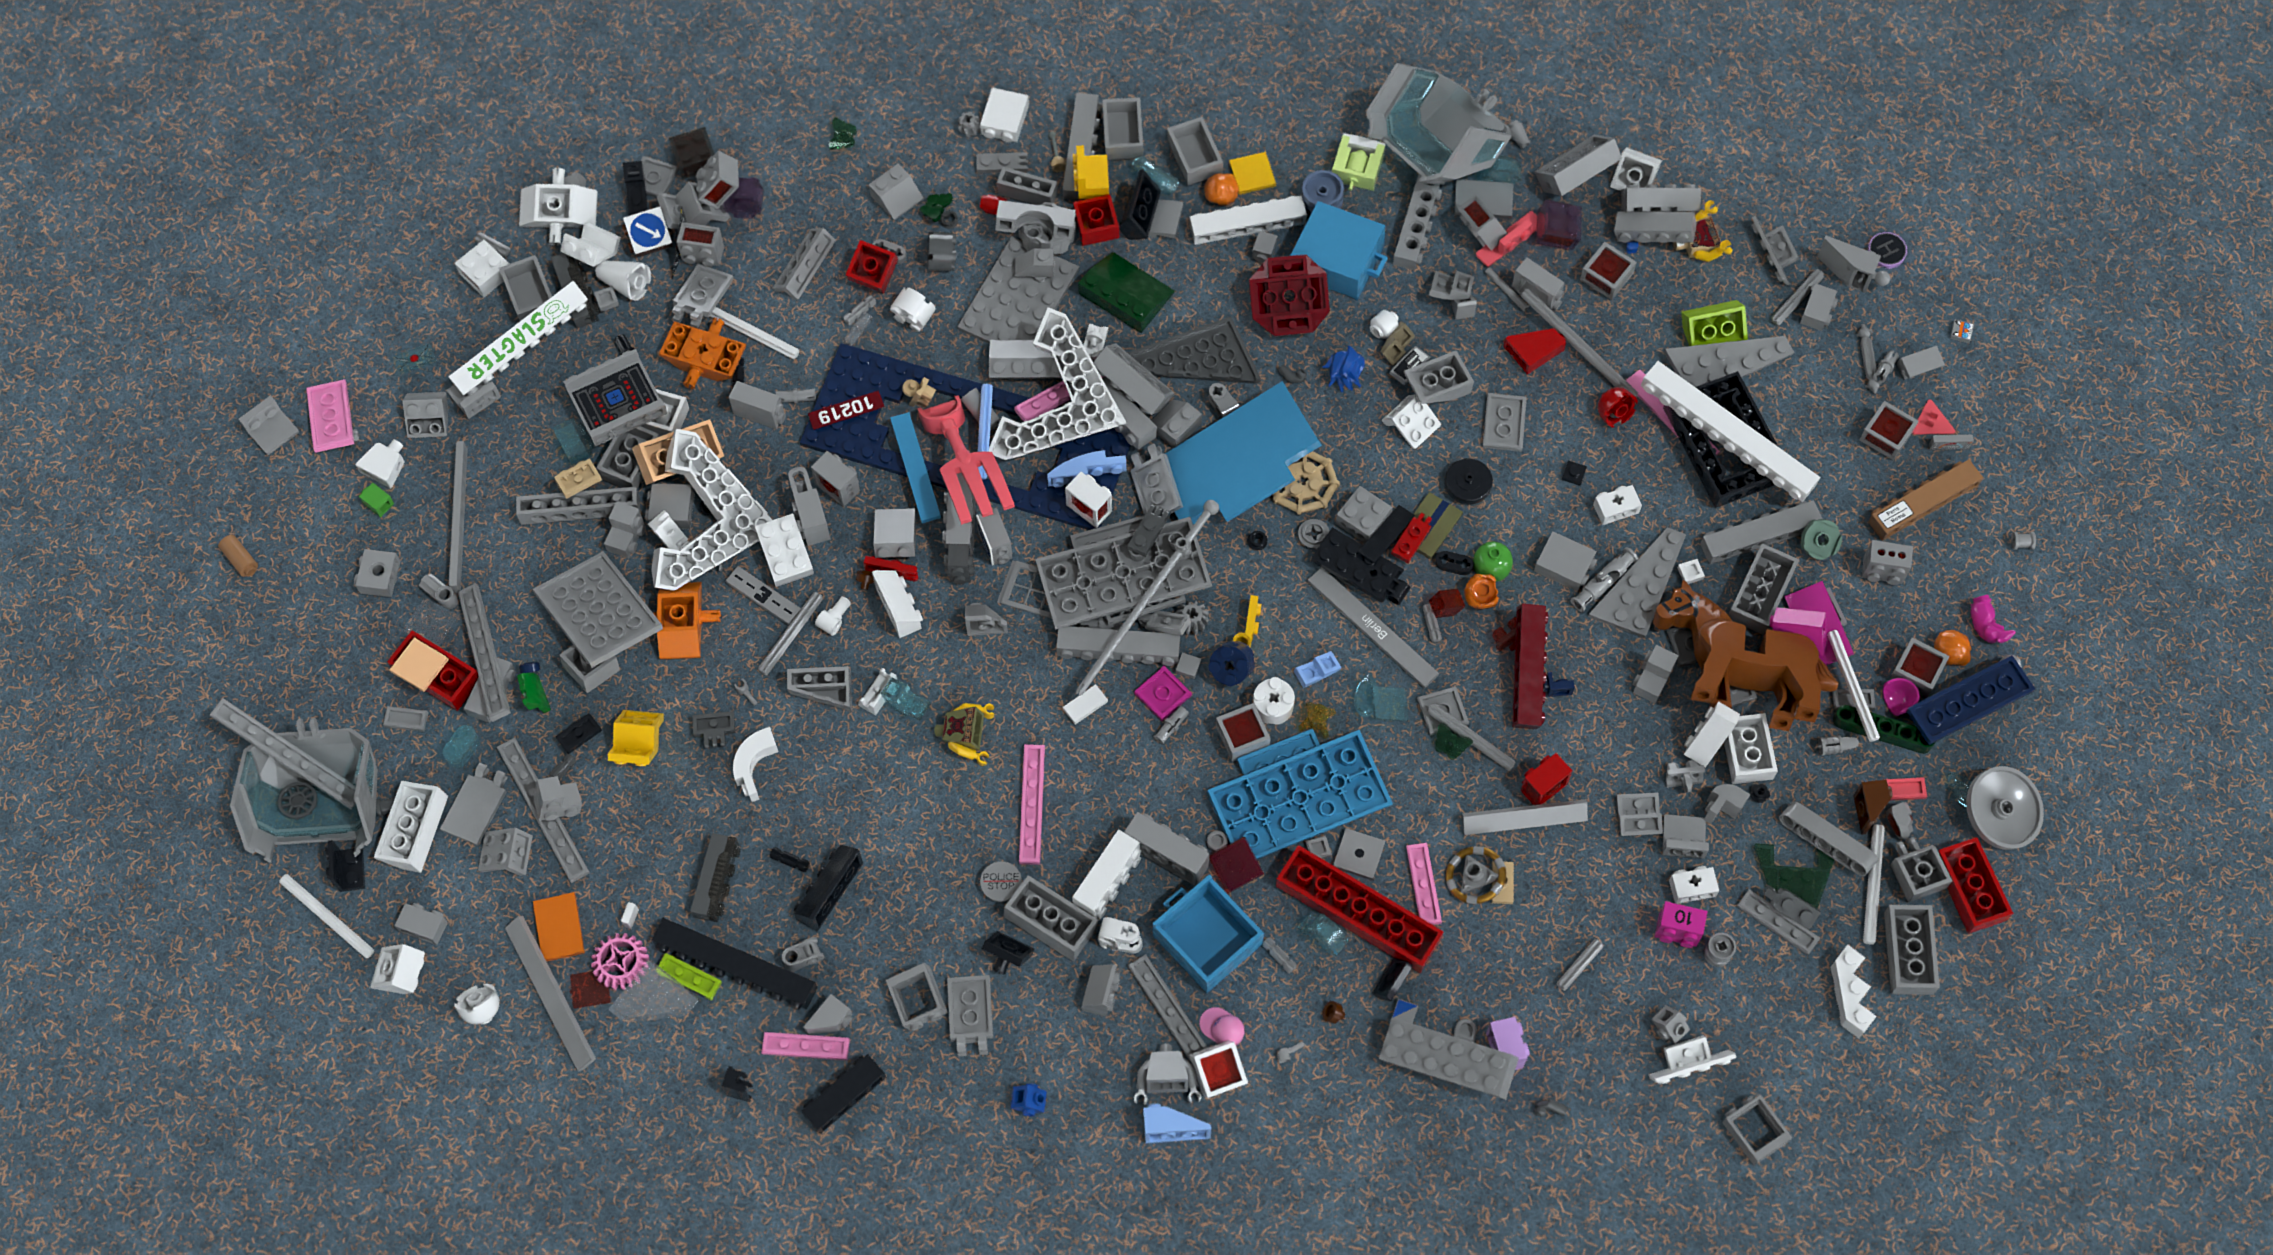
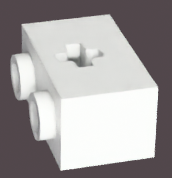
(1609, 511)
(1686, 892)

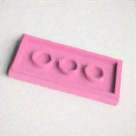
(330, 416)

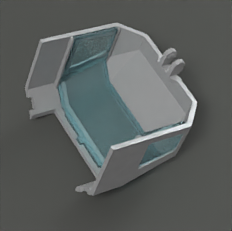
(1436, 124)
(263, 779)

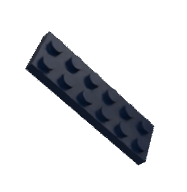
(1970, 700)

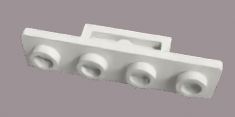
(1689, 1057)

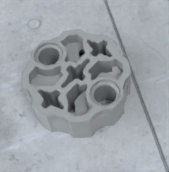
(1040, 237)

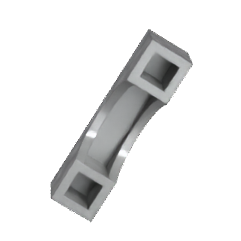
(1014, 215)

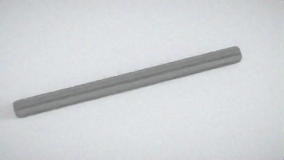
(1576, 341)

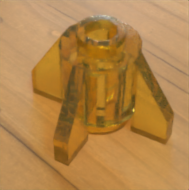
(1317, 718)

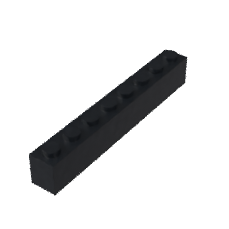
(734, 963)

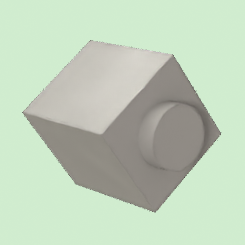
(1264, 246)

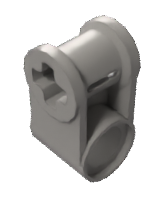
(1222, 404)
(803, 954)

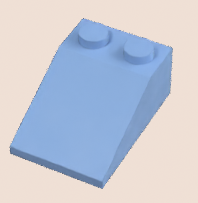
(1168, 1125)

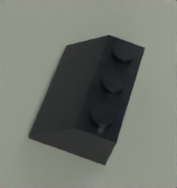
(1140, 207)

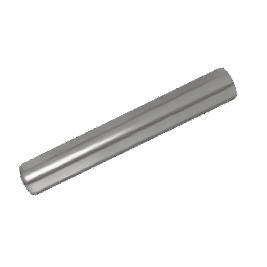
(1797, 297)

